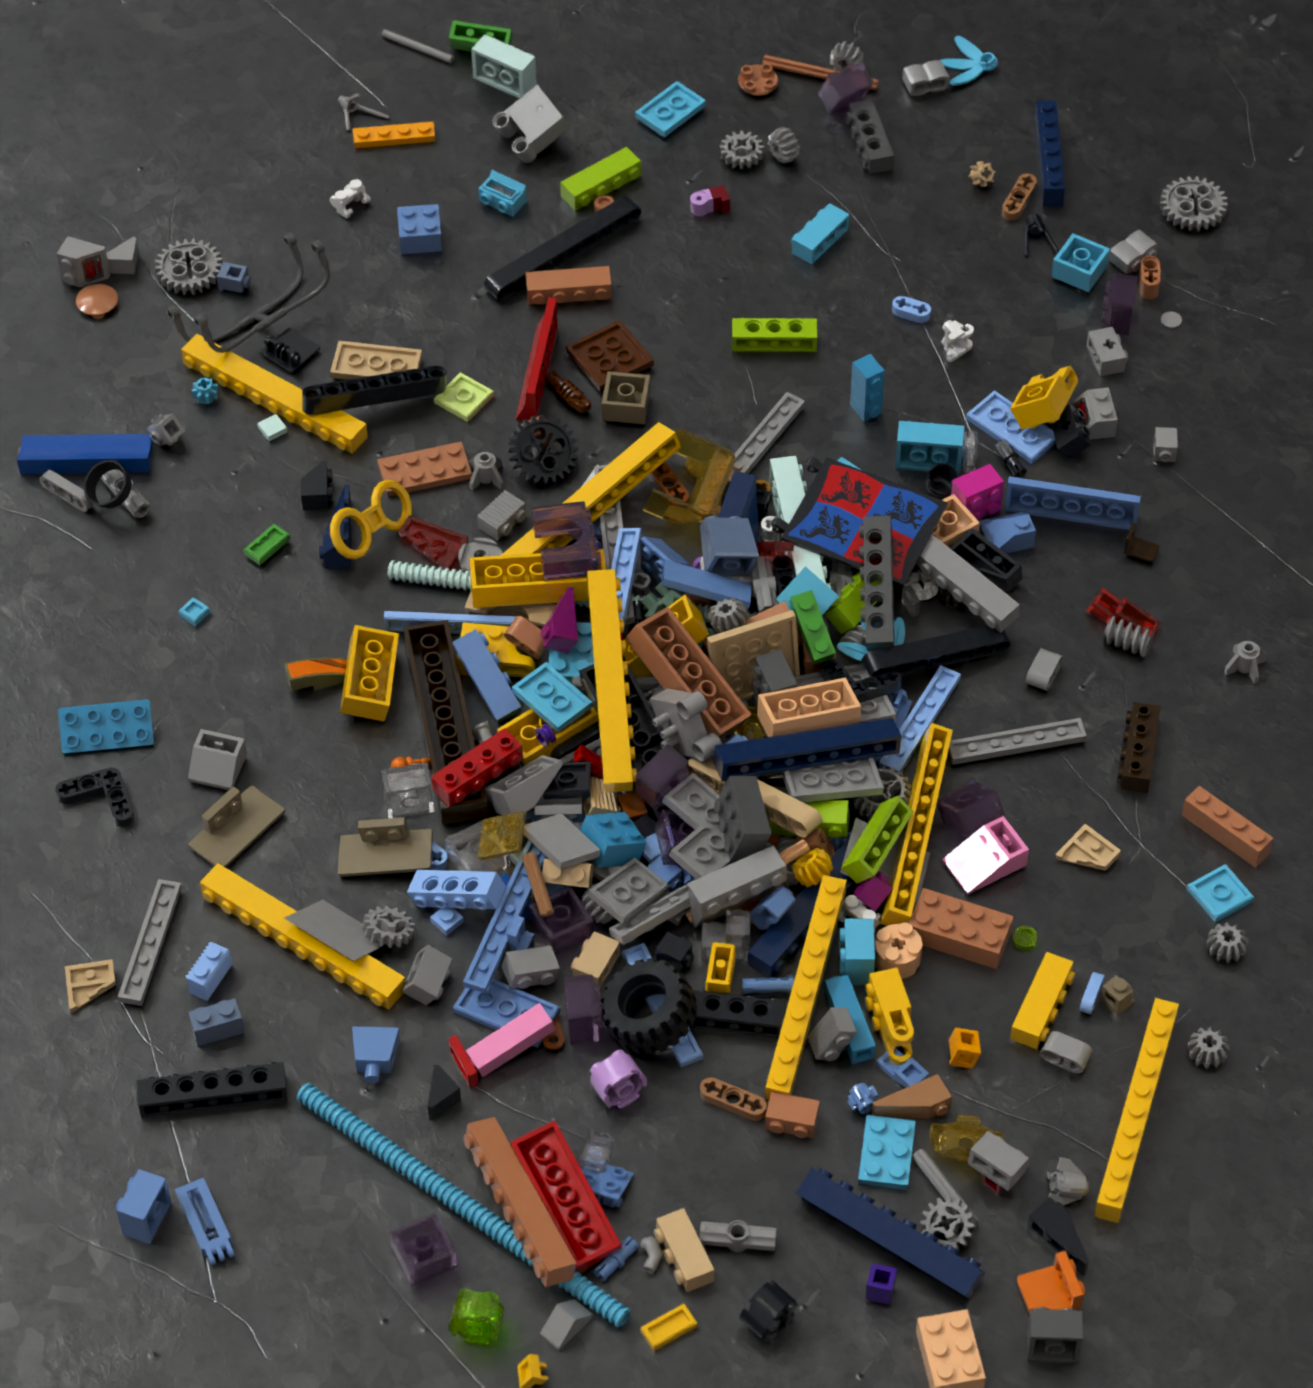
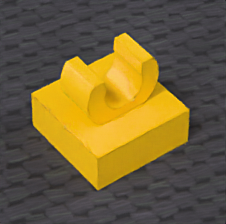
(530, 1371)

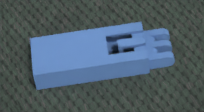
(202, 1217)

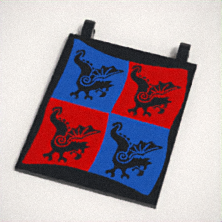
(835, 508)

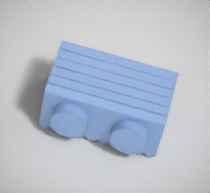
(208, 971)

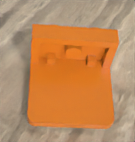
(1053, 1286)

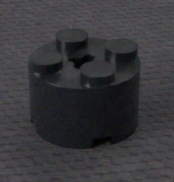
(768, 1310)

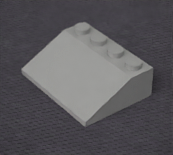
(736, 885)

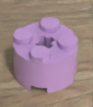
(617, 1079)

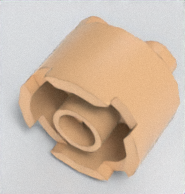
(898, 947)

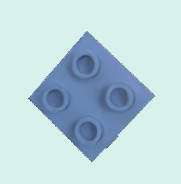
(608, 1184)

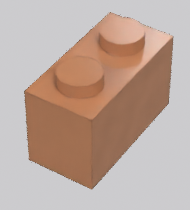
(792, 1115)

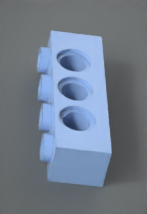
(456, 889)

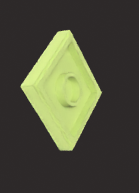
(464, 397)

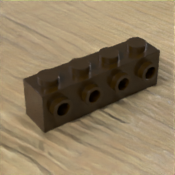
(1140, 747)

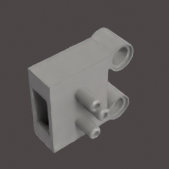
(536, 119)
(682, 724)

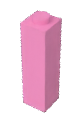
(510, 1040)

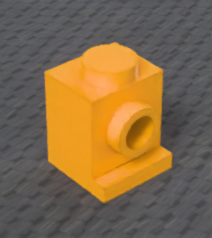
(964, 1047)

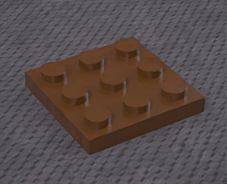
(609, 350)

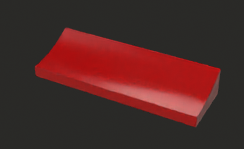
(538, 363)
(566, 1195)

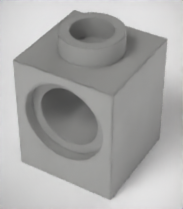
(1165, 444)

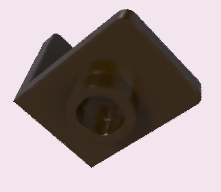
(1139, 548)

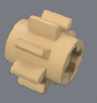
(987, 173)

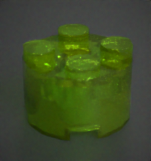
(476, 1317)

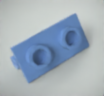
(901, 706)

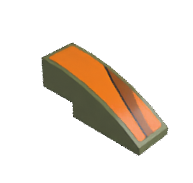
(315, 672)

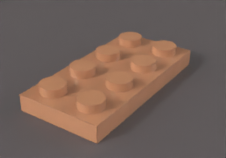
(426, 467)

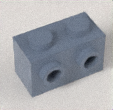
(216, 1022)

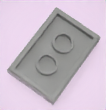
(561, 841)
(628, 890)

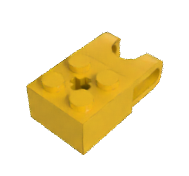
(1044, 398)
(508, 654)
(890, 1012)

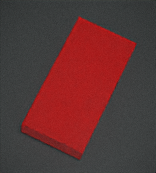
(463, 1061)

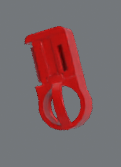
(584, 754)

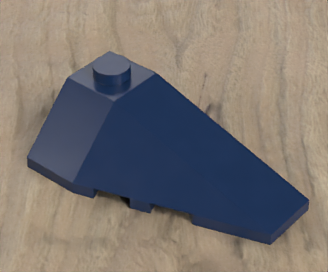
(742, 500)
(328, 552)

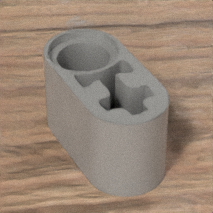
(1044, 669)
(1066, 1052)

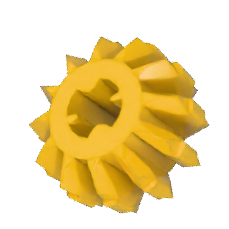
(812, 866)

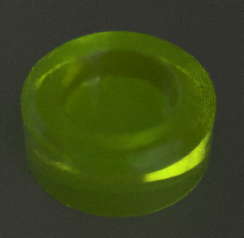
(1025, 937)

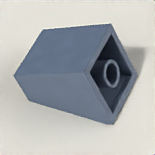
(728, 546)

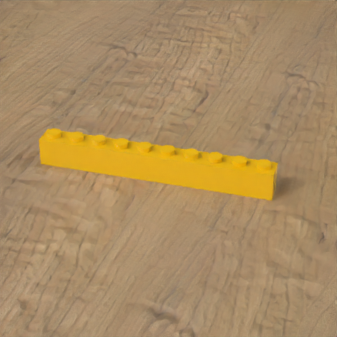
(272, 393)
(610, 483)
(609, 680)
(916, 832)
(268, 916)
(806, 986)
(1136, 1111)

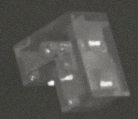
(734, 931)

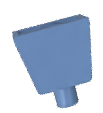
(375, 1050)

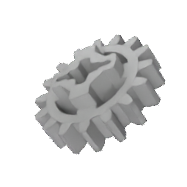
(741, 149)
(388, 926)
(958, 1220)

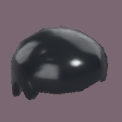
(940, 480)

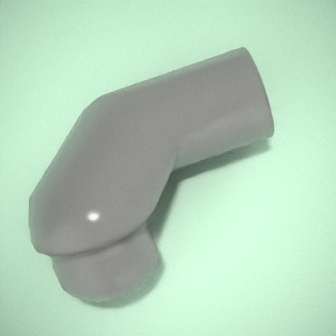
(654, 1252)

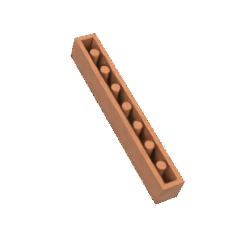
(519, 1202)

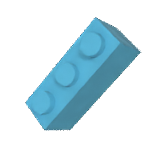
(820, 233)

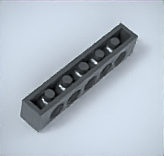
(877, 528)

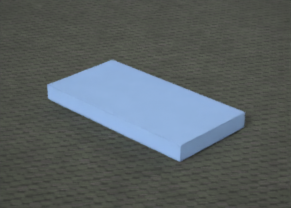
(998, 421)

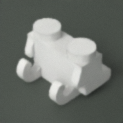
(351, 192)
(956, 340)
(855, 908)

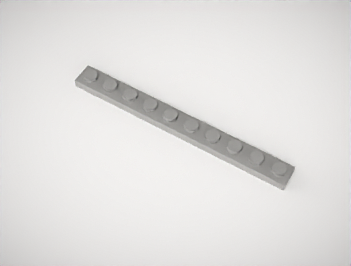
(610, 524)

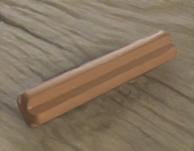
(537, 884)

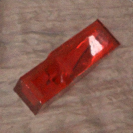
(1106, 605)

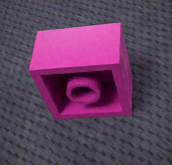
(980, 491)

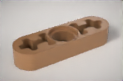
(1019, 204)
(737, 1108)

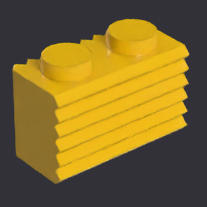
(721, 968)

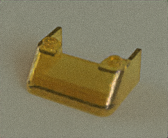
(710, 465)

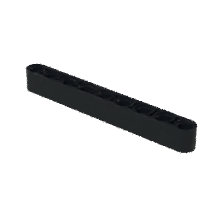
(563, 247)

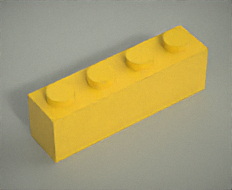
(1042, 1000)

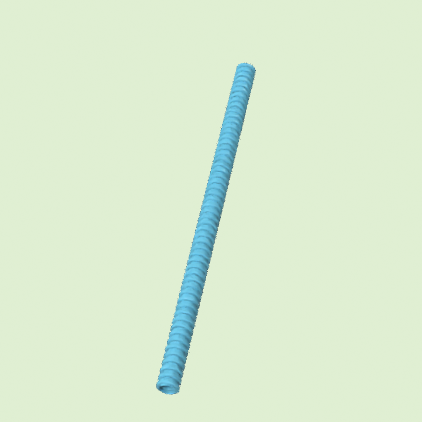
(450, 1195)

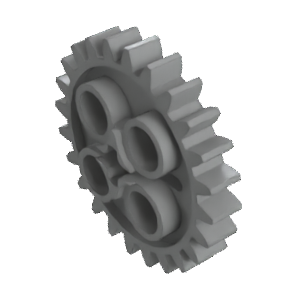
(1207, 201)
(173, 271)

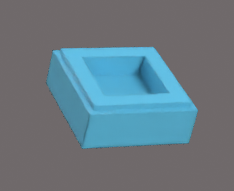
(194, 611)

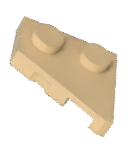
(1089, 850)
(88, 982)

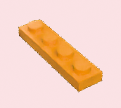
(394, 134)

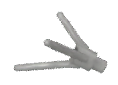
(350, 105)

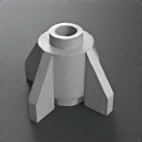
(485, 470)
(1246, 659)
(1067, 1184)

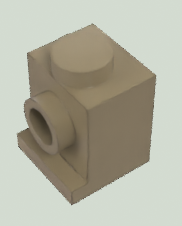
(1120, 991)

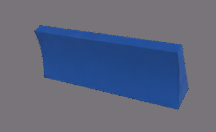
(83, 452)

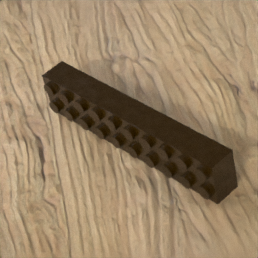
(442, 709)

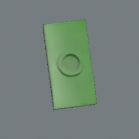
(266, 544)

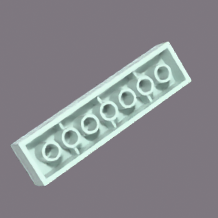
(787, 494)

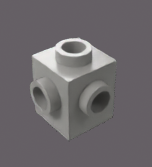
(165, 429)

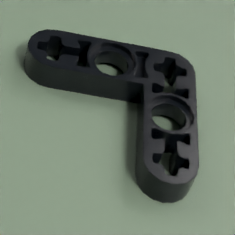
(883, 683)
(102, 786)

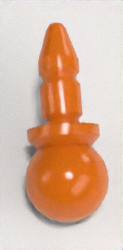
(400, 761)

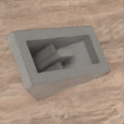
(124, 257)
(565, 1323)

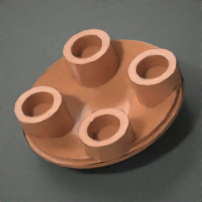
(758, 79)
(96, 300)

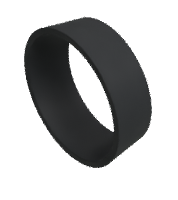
(96, 473)

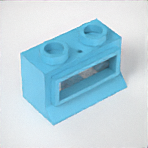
(503, 193)

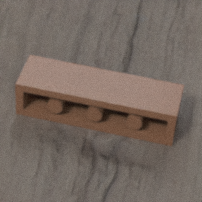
(569, 285)
(1227, 826)

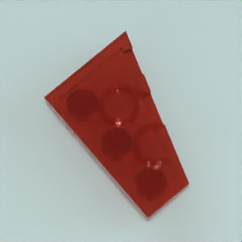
(433, 541)
(774, 548)

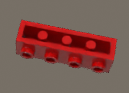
(477, 767)

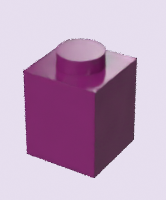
(873, 890)

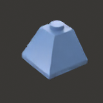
(1010, 531)

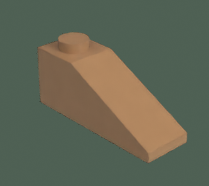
(917, 1101)

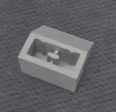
(216, 759)

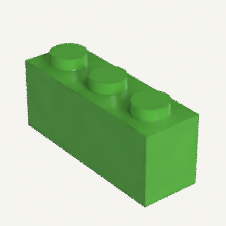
(465, 35)
(812, 627)

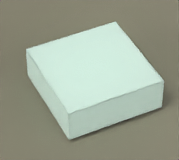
(272, 427)

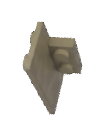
(234, 824)
(384, 848)

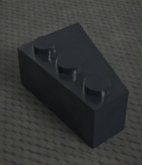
(989, 560)

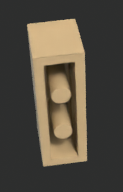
(684, 1250)

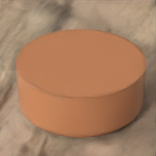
(602, 201)

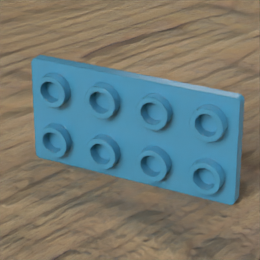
(106, 726)

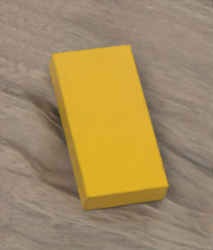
(668, 1327)

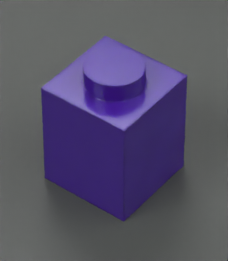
(881, 1284)

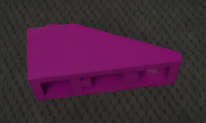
(561, 627)

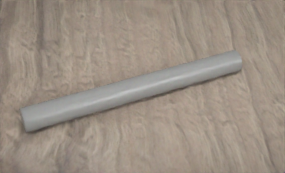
(417, 46)

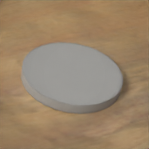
(1171, 320)

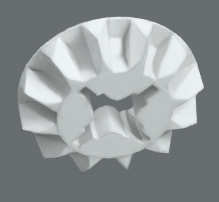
(930, 585)

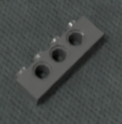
(870, 136)

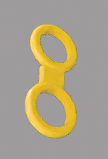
(370, 519)

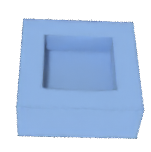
(446, 920)

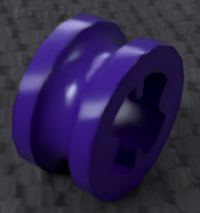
(545, 735)

